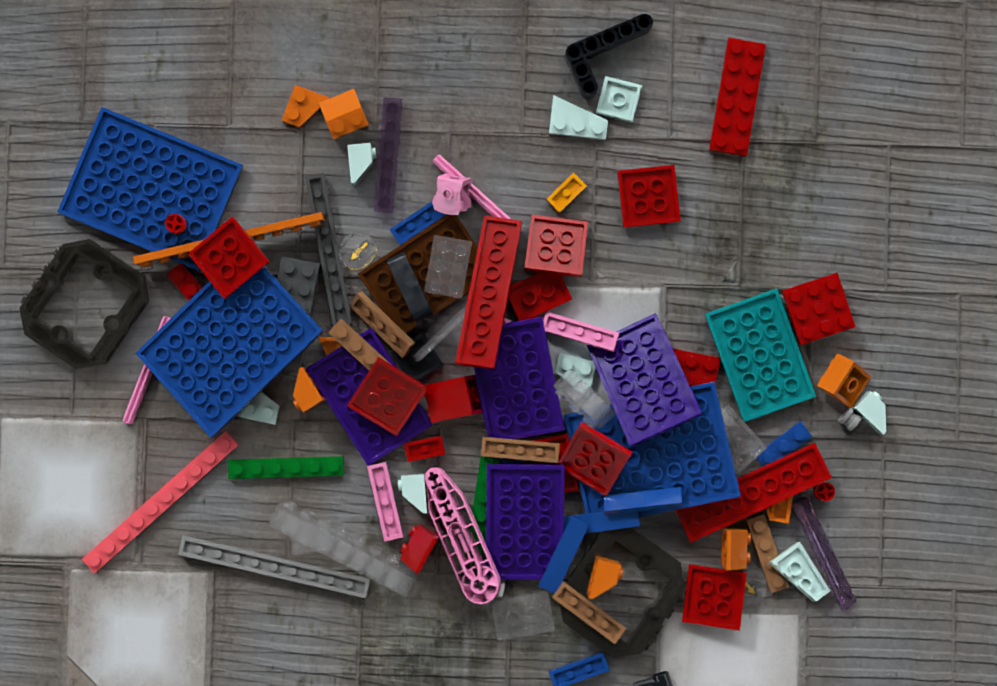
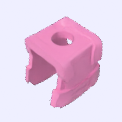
(452, 194)

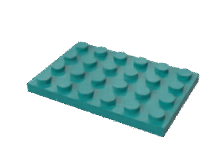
(760, 355)

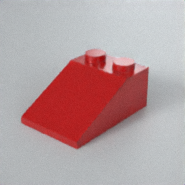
(419, 547)

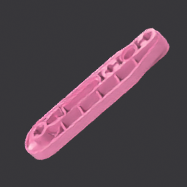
(455, 525)

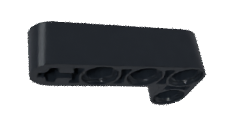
(411, 291)

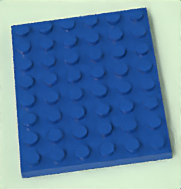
(140, 176)
(228, 350)
(685, 457)

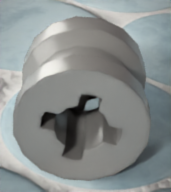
(850, 419)

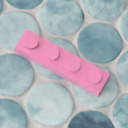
(581, 332)
(385, 501)

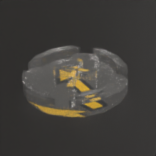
(357, 251)
(755, 586)

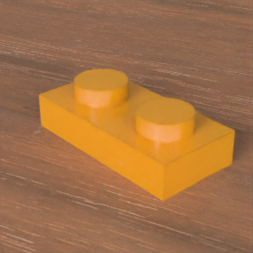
(566, 192)

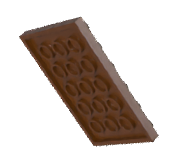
(417, 250)

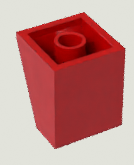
(453, 398)

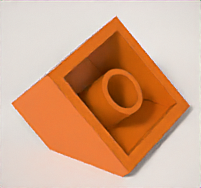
(343, 114)
(844, 380)
(306, 392)
(734, 548)
(603, 576)

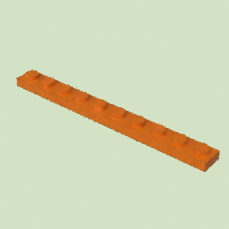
(256, 234)

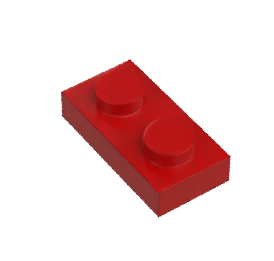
(184, 281)
(424, 448)

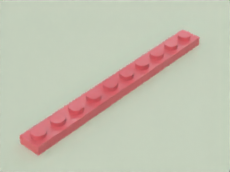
(160, 502)

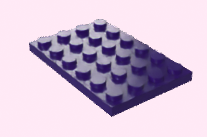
(338, 379)
(645, 382)
(520, 392)
(523, 517)

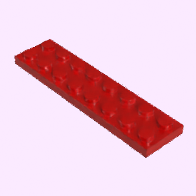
(489, 292)
(758, 491)

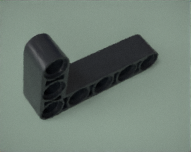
(601, 47)

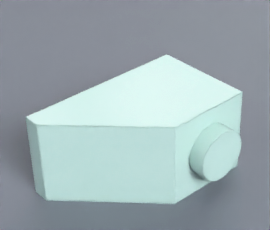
(360, 160)
(872, 411)
(414, 490)

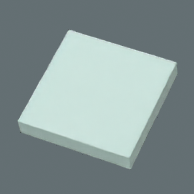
(618, 99)

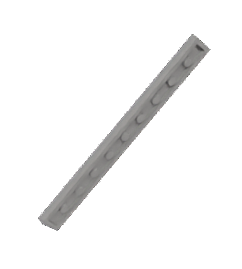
(274, 566)

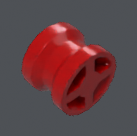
(171, 223)
(828, 491)

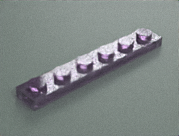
(388, 155)
(824, 553)

